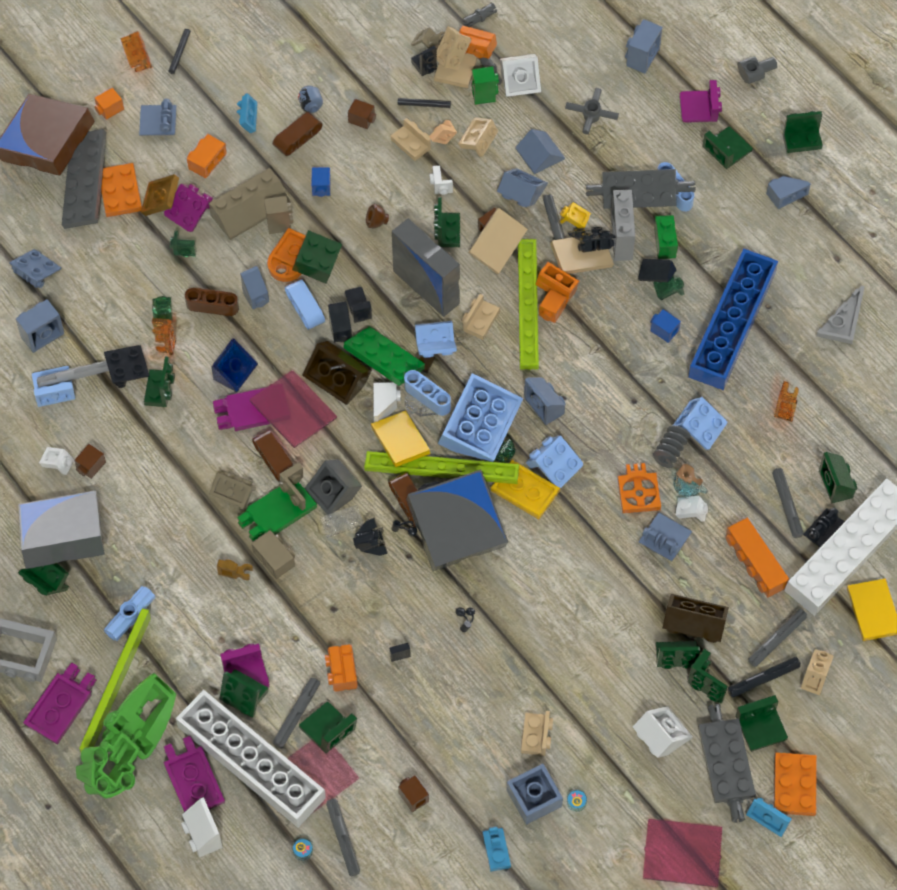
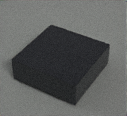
(399, 652)

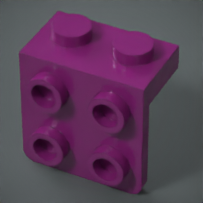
(701, 105)
(188, 206)
(247, 661)

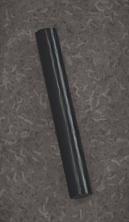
(177, 56)
(424, 103)

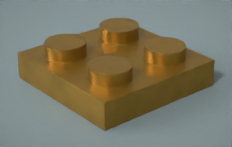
(160, 195)

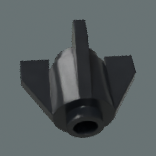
(369, 539)

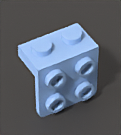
(435, 338)
(555, 460)

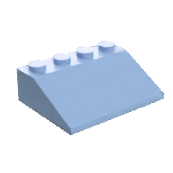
(480, 419)

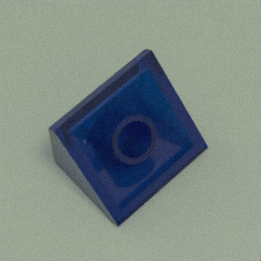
(233, 366)

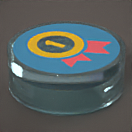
(576, 800)
(302, 849)

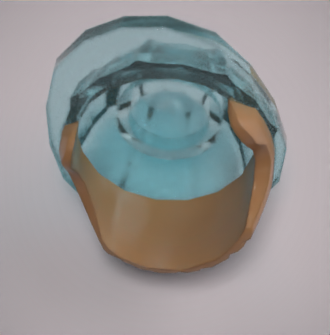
(686, 482)

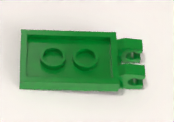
(275, 512)

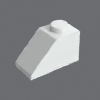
(385, 400)

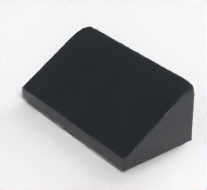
(656, 270)

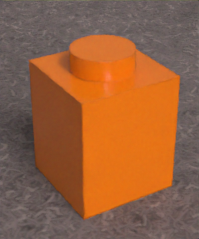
(108, 103)
(552, 306)

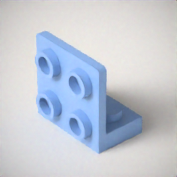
(55, 393)
(701, 422)

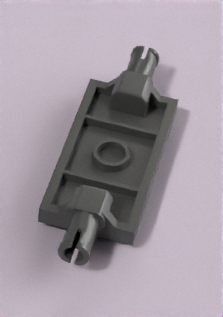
(648, 187)
(727, 762)

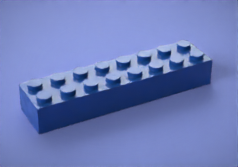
(733, 319)

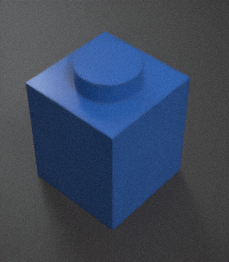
(321, 181)
(665, 325)

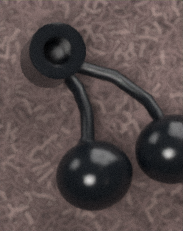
(412, 531)
(461, 612)

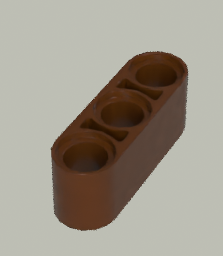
(297, 134)
(204, 296)
(272, 453)
(401, 487)

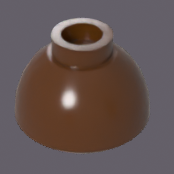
(376, 216)

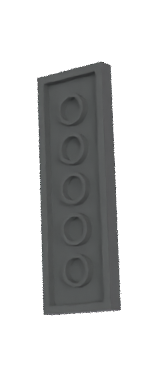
(84, 181)

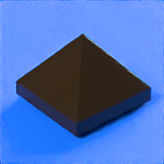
(427, 360)

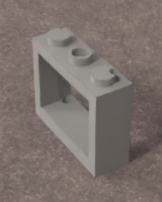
(623, 225)
(33, 634)

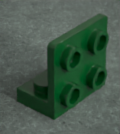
(802, 132)
(726, 146)
(446, 227)
(159, 384)
(676, 654)
(702, 681)
(761, 723)
(328, 727)

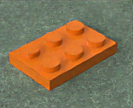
(120, 190)
(795, 784)

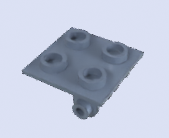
(158, 119)
(34, 267)
(665, 536)

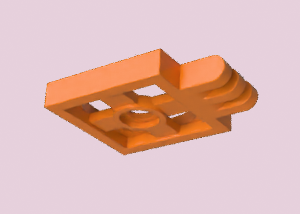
(637, 477)

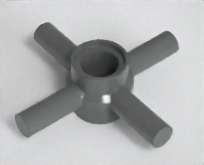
(592, 111)

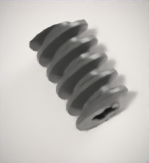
(670, 446)

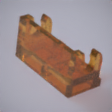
(136, 52)
(164, 333)
(786, 403)

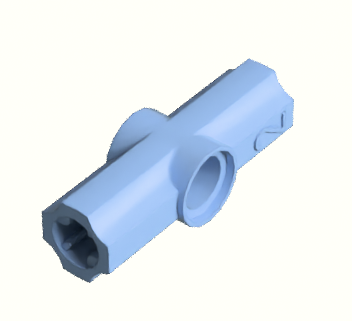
(122, 622)

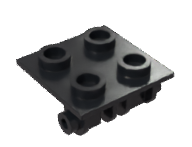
(593, 239)
(126, 365)
(824, 527)

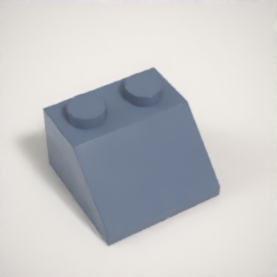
(521, 187)
(543, 399)

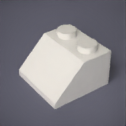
(520, 75)
(661, 731)
(201, 828)

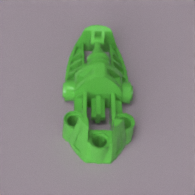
(126, 739)

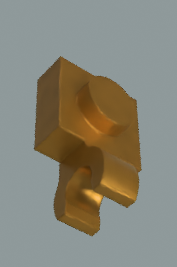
(231, 569)

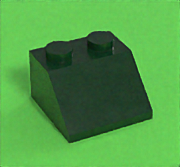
(837, 477)

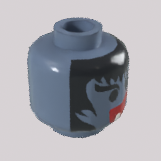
(310, 99)

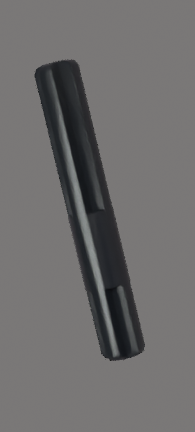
(764, 677)

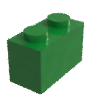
(484, 85)
(665, 237)

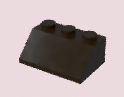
(336, 372)
(695, 618)

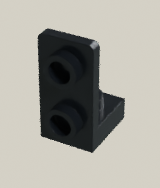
(425, 61)
(358, 305)

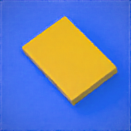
(400, 438)
(530, 494)
(873, 609)

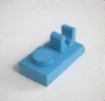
(248, 113)
(768, 816)
(496, 849)

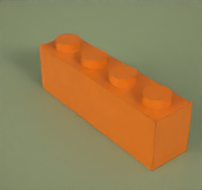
(757, 557)

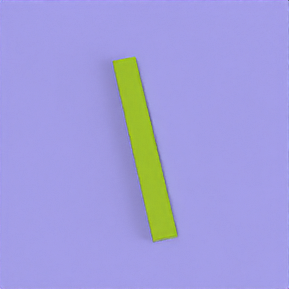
(528, 305)
(444, 467)
(116, 679)

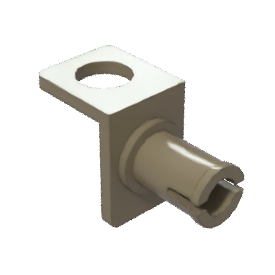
(428, 38)

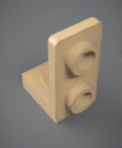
(817, 672)

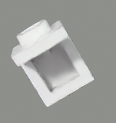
(440, 187)
(691, 507)

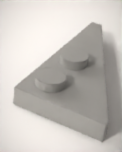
(843, 323)

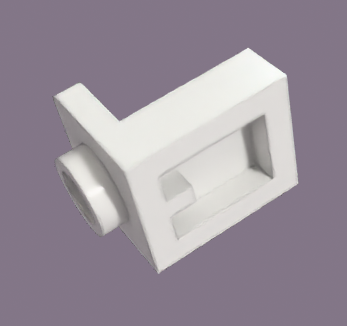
(57, 459)

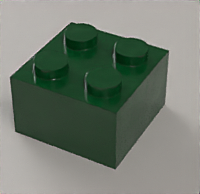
(317, 257)

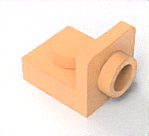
(443, 133)

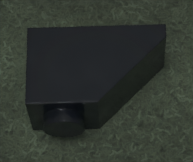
(339, 321)

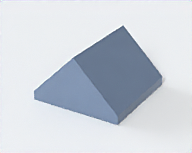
(539, 151)

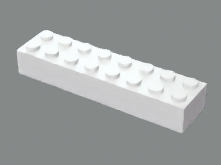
(846, 550)
(251, 758)

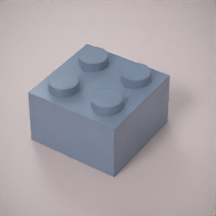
(643, 46)
(39, 325)
(534, 794)

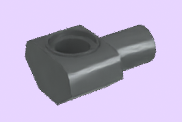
(753, 71)

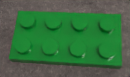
(383, 355)

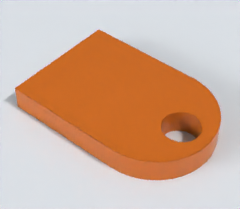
(285, 255)

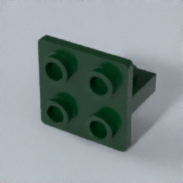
(47, 578)
(242, 692)

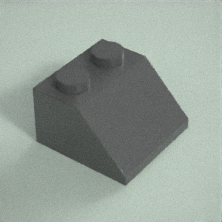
(333, 486)

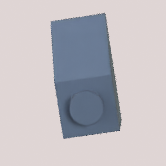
(786, 190)
(254, 288)

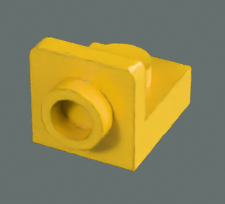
(575, 215)

